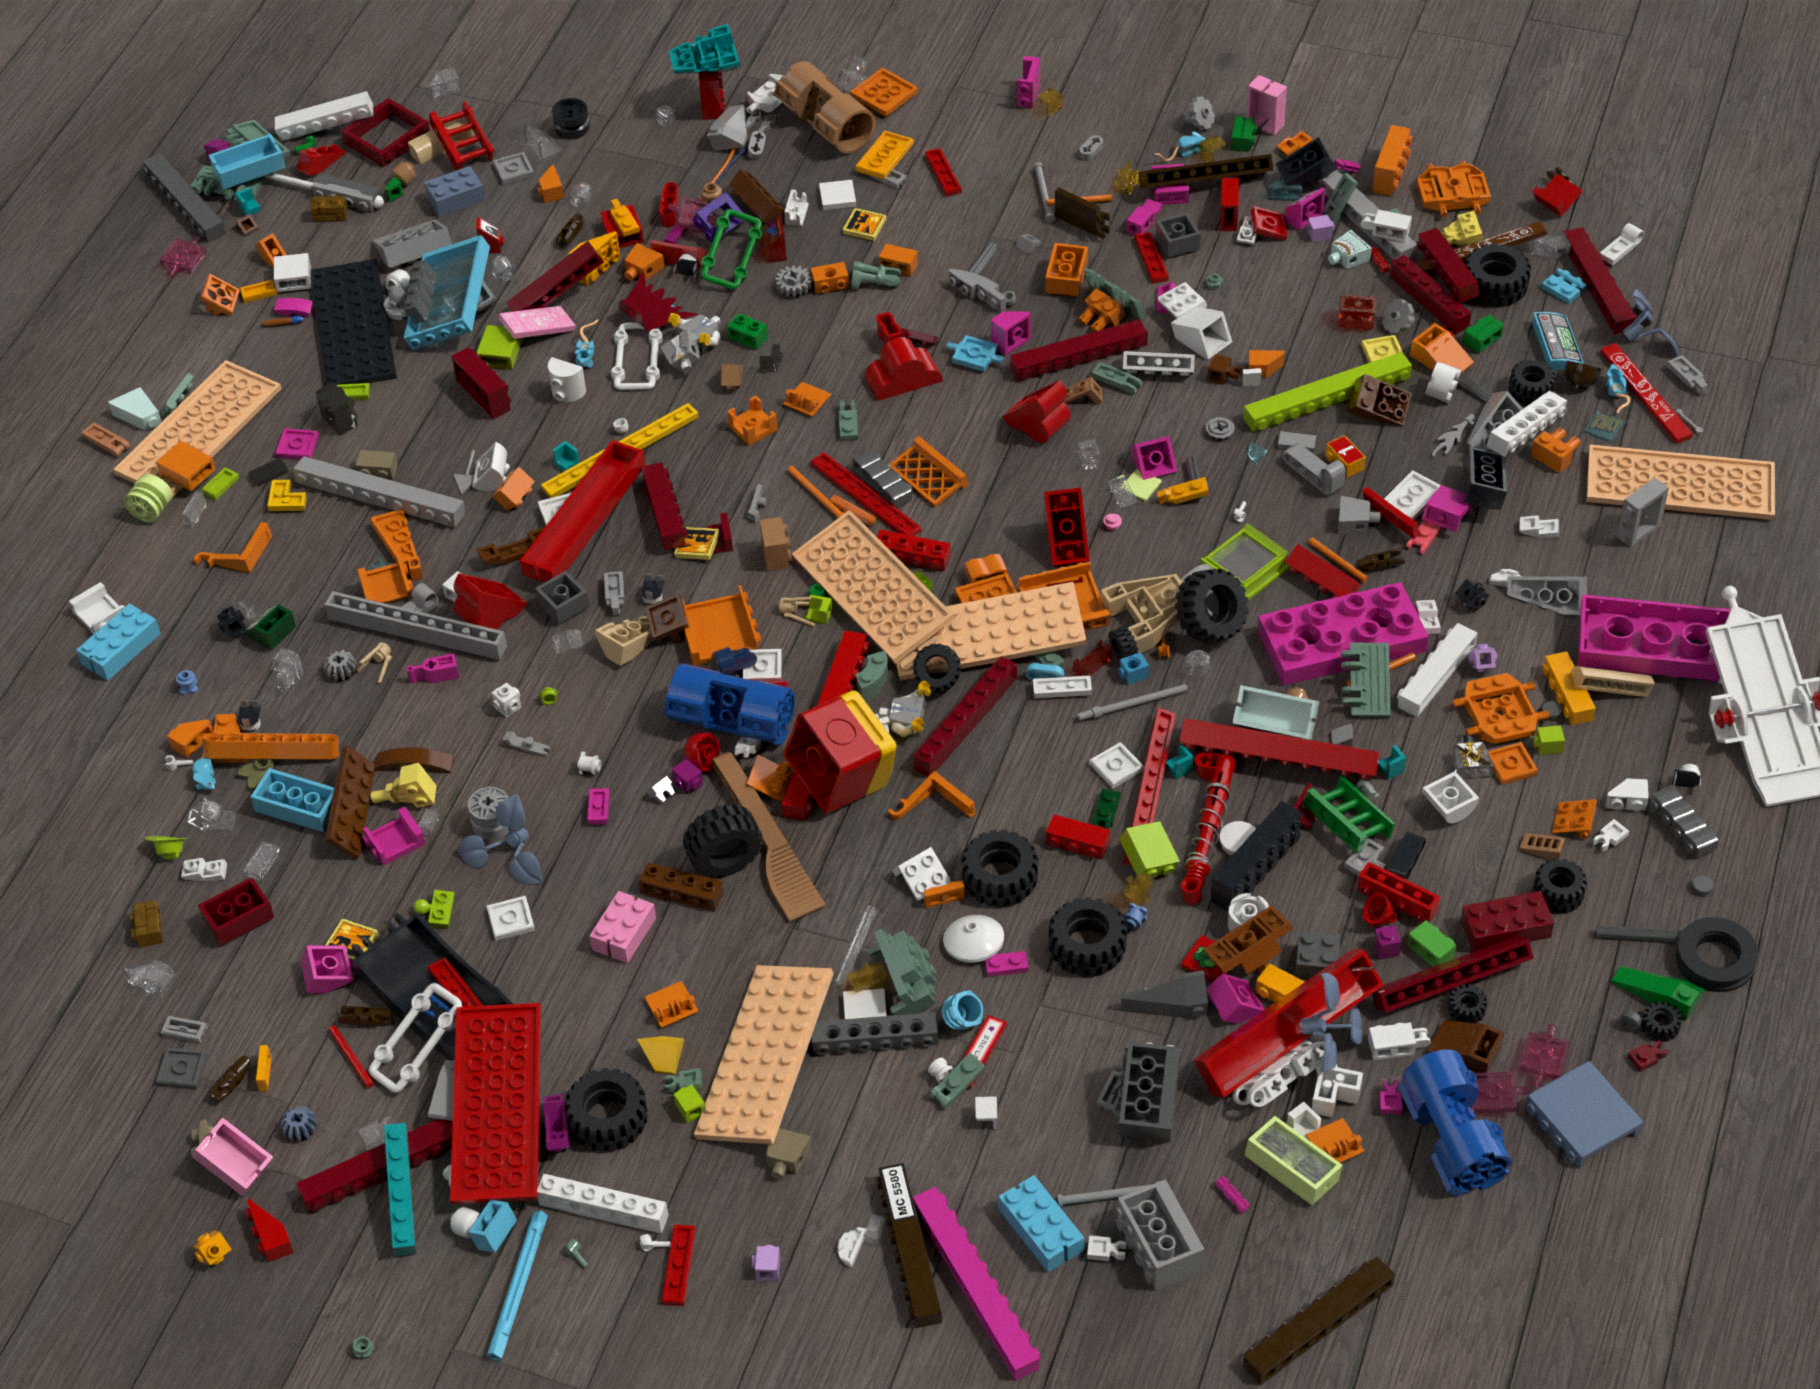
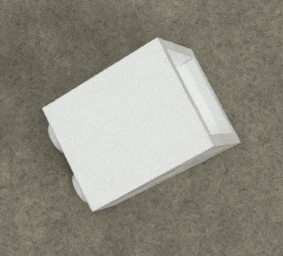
(1203, 331)

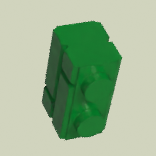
(1242, 133)
(1483, 333)

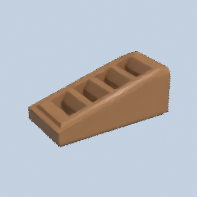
(1554, 844)

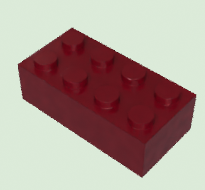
(481, 382)
(1506, 918)

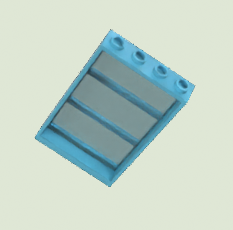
(456, 292)

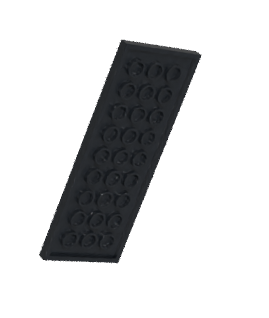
(352, 323)

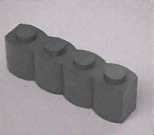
(420, 291)
(882, 478)
(1684, 822)

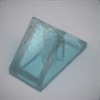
(1280, 191)

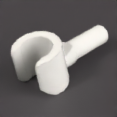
(1239, 514)
(172, 764)
(647, 1244)

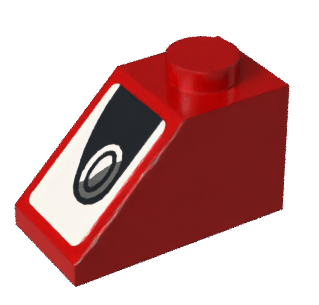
(490, 234)

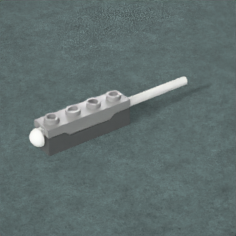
(357, 194)

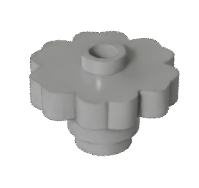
(1200, 113)
(1398, 316)

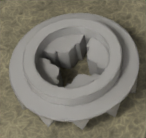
(1223, 423)

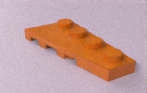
(395, 535)

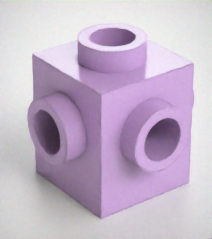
(1488, 660)

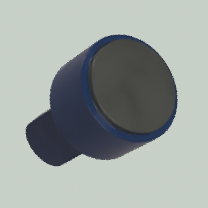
(729, 661)

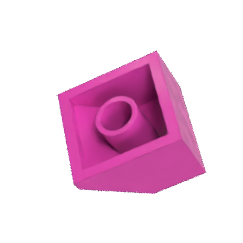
(1305, 207)
(1010, 330)
(1154, 457)
(325, 968)
(1234, 999)

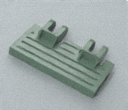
(249, 131)
(208, 182)
(1128, 302)
(1371, 680)

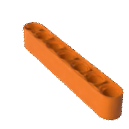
(270, 746)

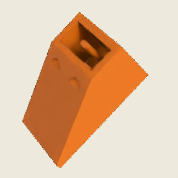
(1439, 346)

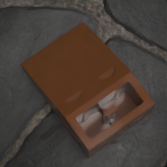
(1379, 401)
(1474, 1042)

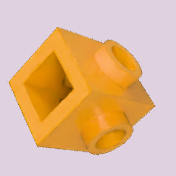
(211, 1248)

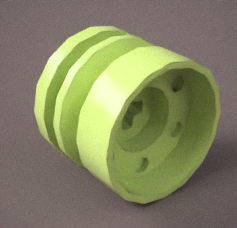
(148, 498)

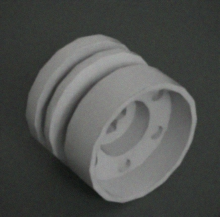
(482, 812)

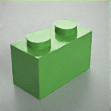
(1431, 944)

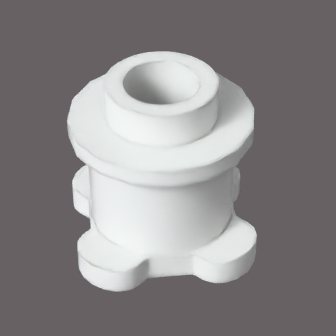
(588, 764)

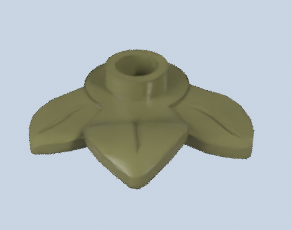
(255, 771)

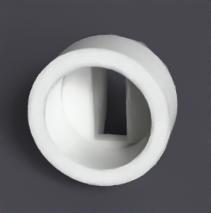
(621, 425)

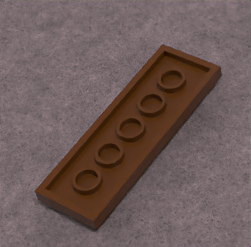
(350, 802)

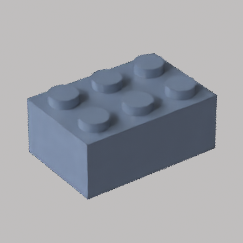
(454, 191)

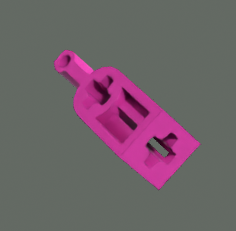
(1143, 217)
(434, 670)

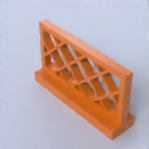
(928, 454)

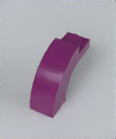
(556, 1123)

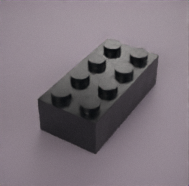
(1485, 478)

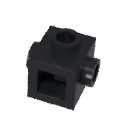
(1472, 594)
(231, 621)

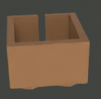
(775, 544)

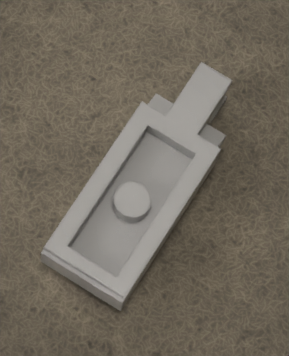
(1688, 374)
(614, 591)

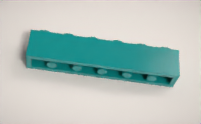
(400, 1189)

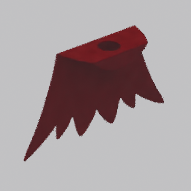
(648, 307)

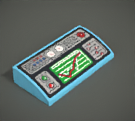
(1556, 339)

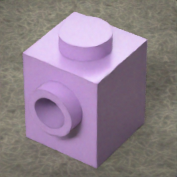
(1320, 228)
(766, 1263)

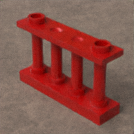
(451, 148)

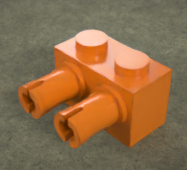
(1103, 306)
(1552, 451)

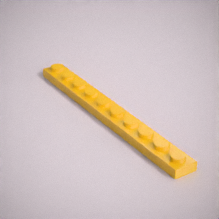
(639, 439)

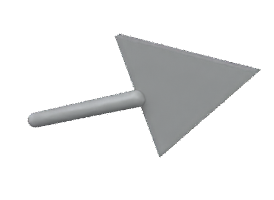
(465, 481)

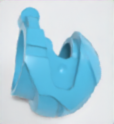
(960, 1008)

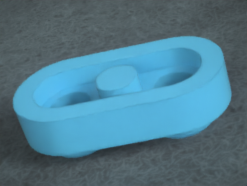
(1038, 671)

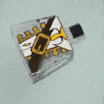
(1472, 759)

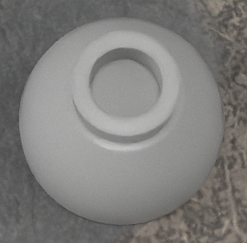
(397, 296)

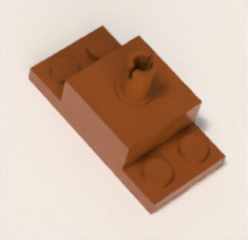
(1250, 943)

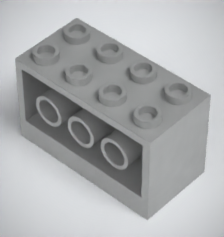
(1159, 1235)

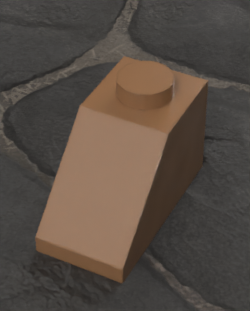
(731, 375)

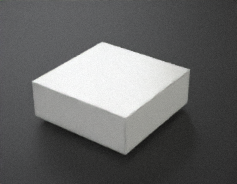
(1251, 377)

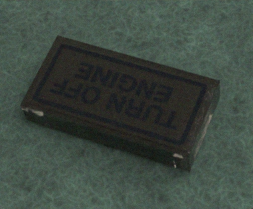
(268, 472)

